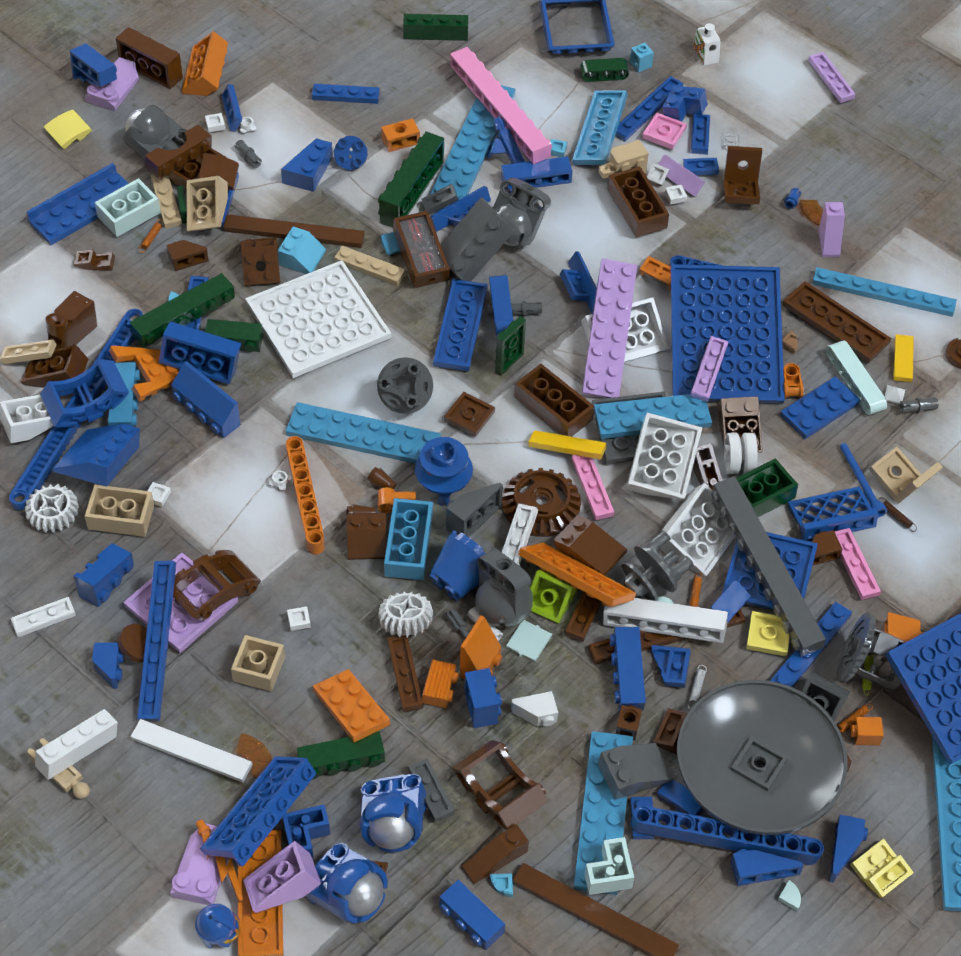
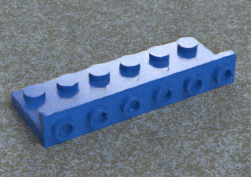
(74, 206)
(259, 809)

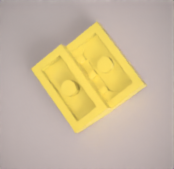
(67, 128)
(881, 868)

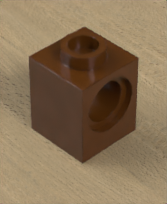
(625, 728)

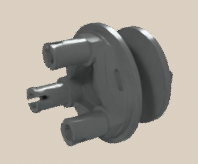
(405, 385)
(656, 567)

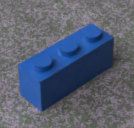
(471, 915)

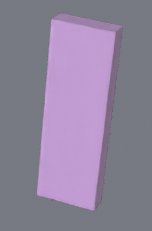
(681, 175)

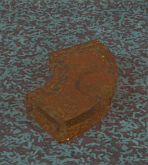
(811, 210)
(254, 751)

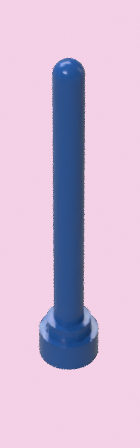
(880, 507)

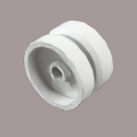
(740, 453)

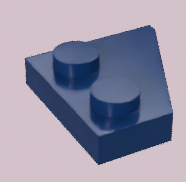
(672, 664)

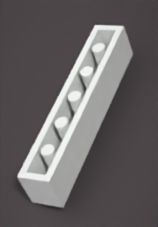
(668, 619)

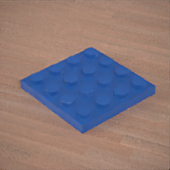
(797, 557)

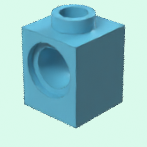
(641, 57)

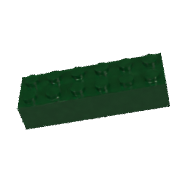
(412, 178)

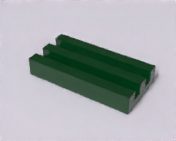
(182, 203)

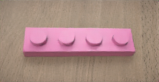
(593, 487)
(857, 566)

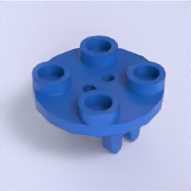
(342, 152)

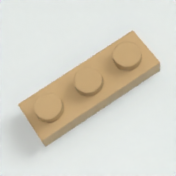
(28, 352)

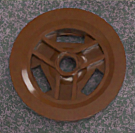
(553, 514)

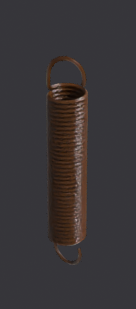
(898, 515)

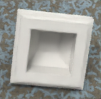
(894, 394)

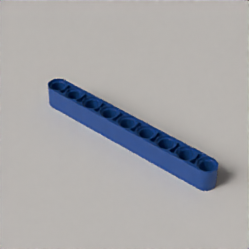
(717, 839)

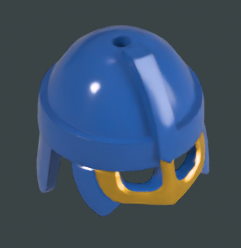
(219, 928)

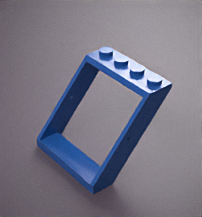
(574, 48)

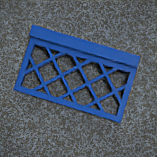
(854, 519)

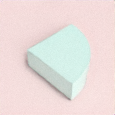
(791, 896)

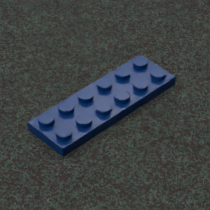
(460, 325)

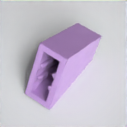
(831, 229)

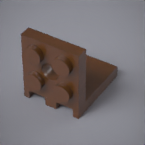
(740, 182)
(260, 250)

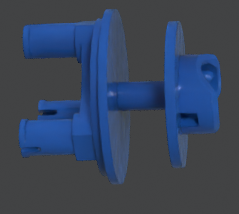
(443, 467)

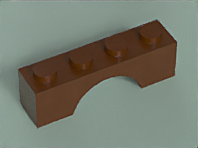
(162, 162)

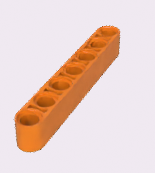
(303, 485)

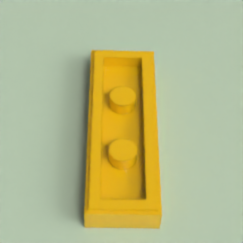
(903, 358)

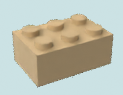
(119, 510)

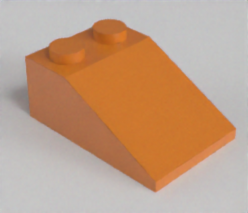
(480, 649)

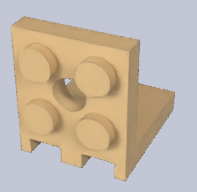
(909, 477)

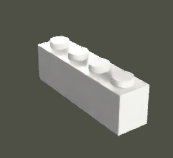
(76, 744)

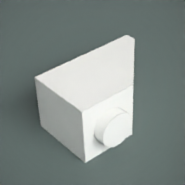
(536, 709)

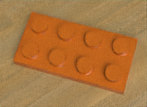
(351, 705)

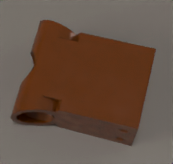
(71, 320)

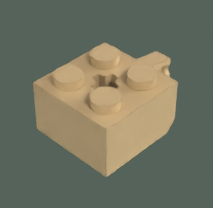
(625, 158)

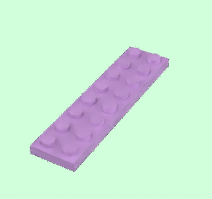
(609, 329)

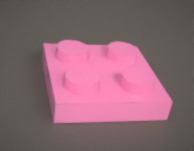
(664, 131)

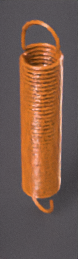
(151, 235)
(695, 593)
(861, 712)

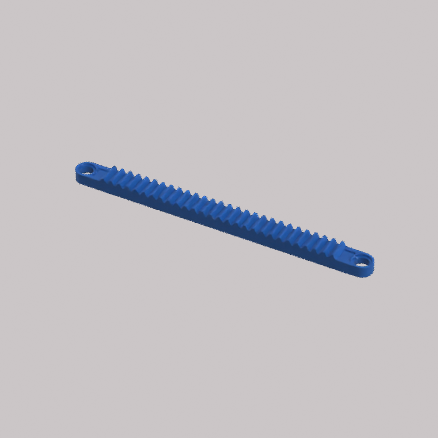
(60, 437)

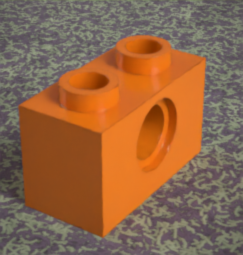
(400, 135)

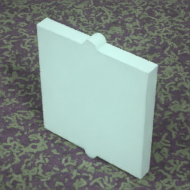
(529, 641)

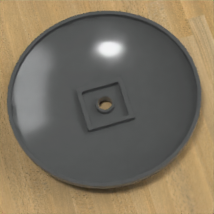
(769, 724)

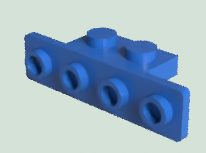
(456, 211)
(579, 281)

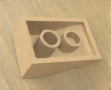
(206, 203)

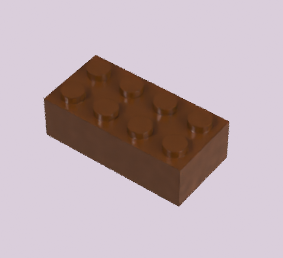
(151, 57)
(638, 201)
(554, 401)

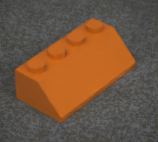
(205, 66)

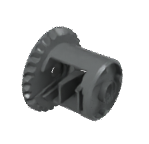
(865, 641)

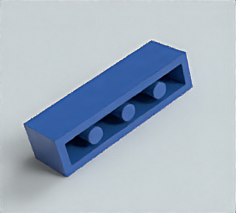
(541, 174)
(628, 667)

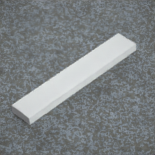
(191, 750)

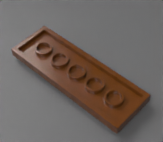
(836, 321)

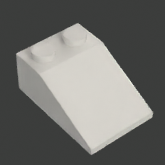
(24, 418)

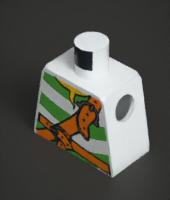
(707, 44)

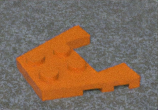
(147, 360)

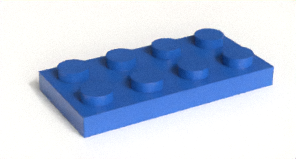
(820, 407)

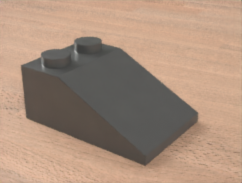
(473, 509)
(633, 769)

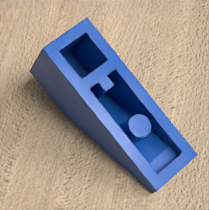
(847, 841)
(759, 866)

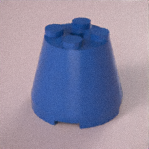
(457, 566)

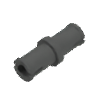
(248, 153)
(918, 405)

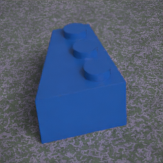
(91, 66)
(308, 166)
(104, 574)

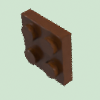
(469, 414)

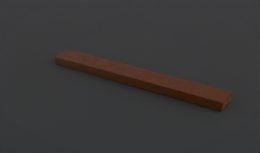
(280, 229)
(602, 651)
(593, 912)

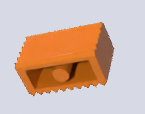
(439, 684)

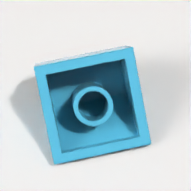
(300, 251)

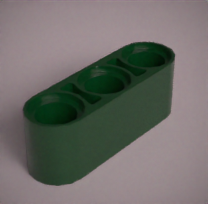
(604, 69)

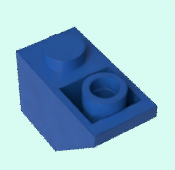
(107, 662)

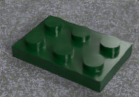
(510, 345)

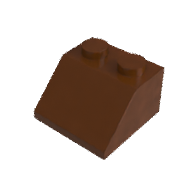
(366, 536)

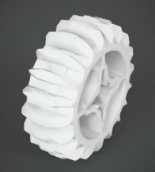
(50, 514)
(405, 614)

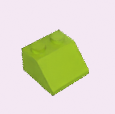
(551, 596)

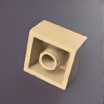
(258, 663)

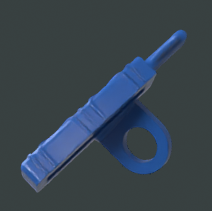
(505, 143)

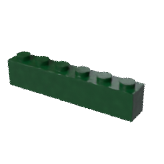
(182, 309)

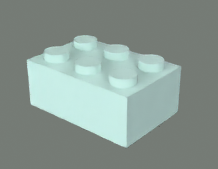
(127, 207)

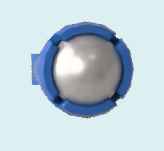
(392, 812)
(349, 885)

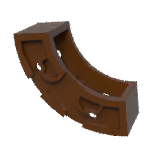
(244, 581)
(517, 809)

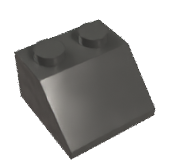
(826, 694)

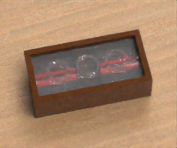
(421, 249)

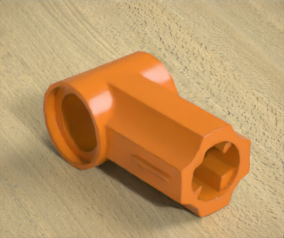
(386, 498)

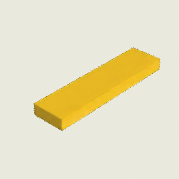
(567, 444)

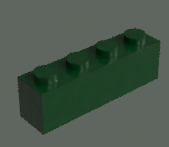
(435, 27)
(343, 754)

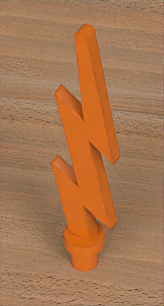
(223, 869)

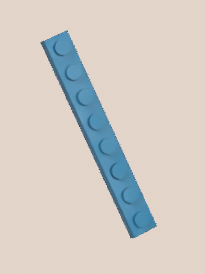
(884, 292)

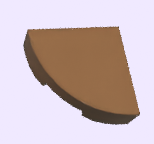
(790, 342)

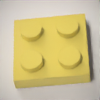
(767, 634)

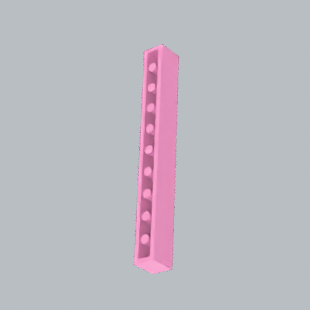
(500, 104)

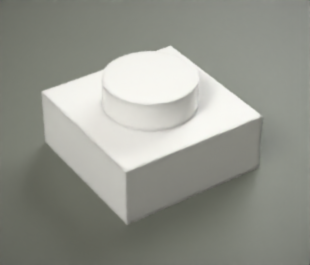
(215, 122)
(657, 174)
(675, 194)
(160, 493)
(298, 618)

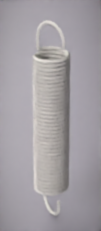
(697, 686)

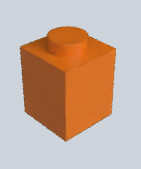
(867, 731)

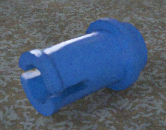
(791, 200)

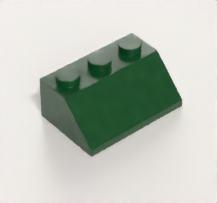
(768, 487)

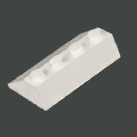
(644, 332)
(664, 457)
(698, 531)

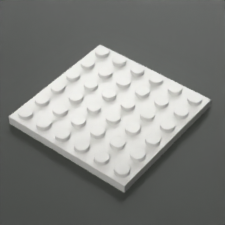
(318, 318)

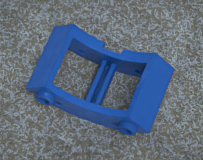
(92, 408)

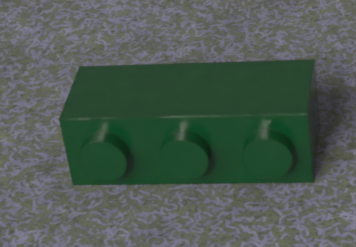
(246, 333)

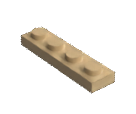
(167, 201)
(370, 265)

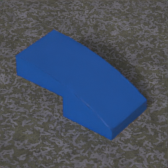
(680, 797)

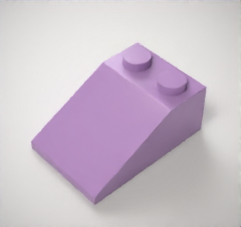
(282, 878)

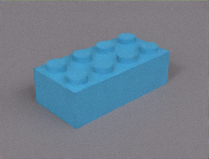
(408, 539)

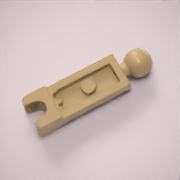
(68, 778)

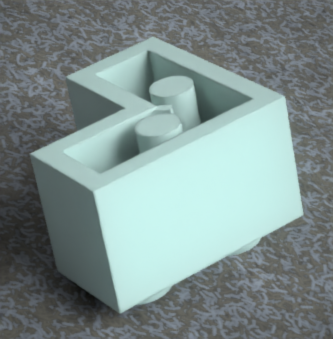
(614, 872)

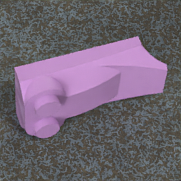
(113, 93)
(197, 877)

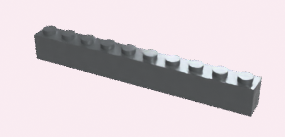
(768, 567)

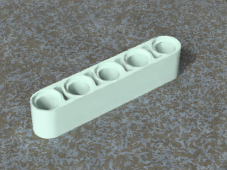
(856, 377)

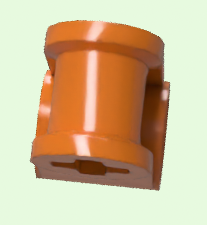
(792, 381)

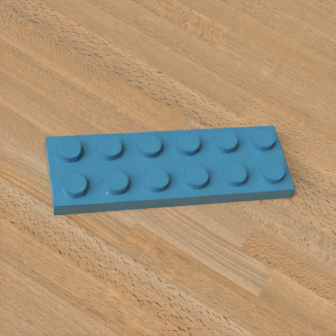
(600, 127)
(627, 417)

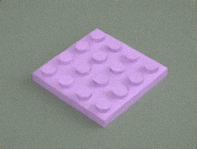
(183, 626)

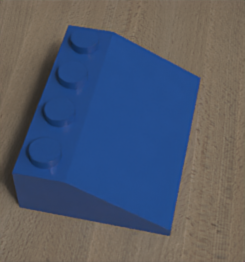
(100, 453)

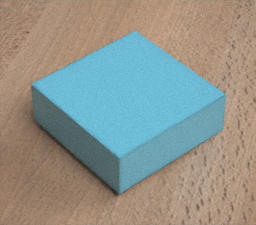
(558, 148)

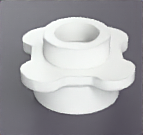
(247, 125)
(280, 475)

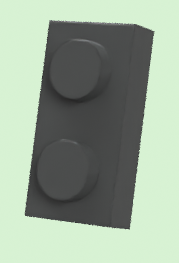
(440, 199)

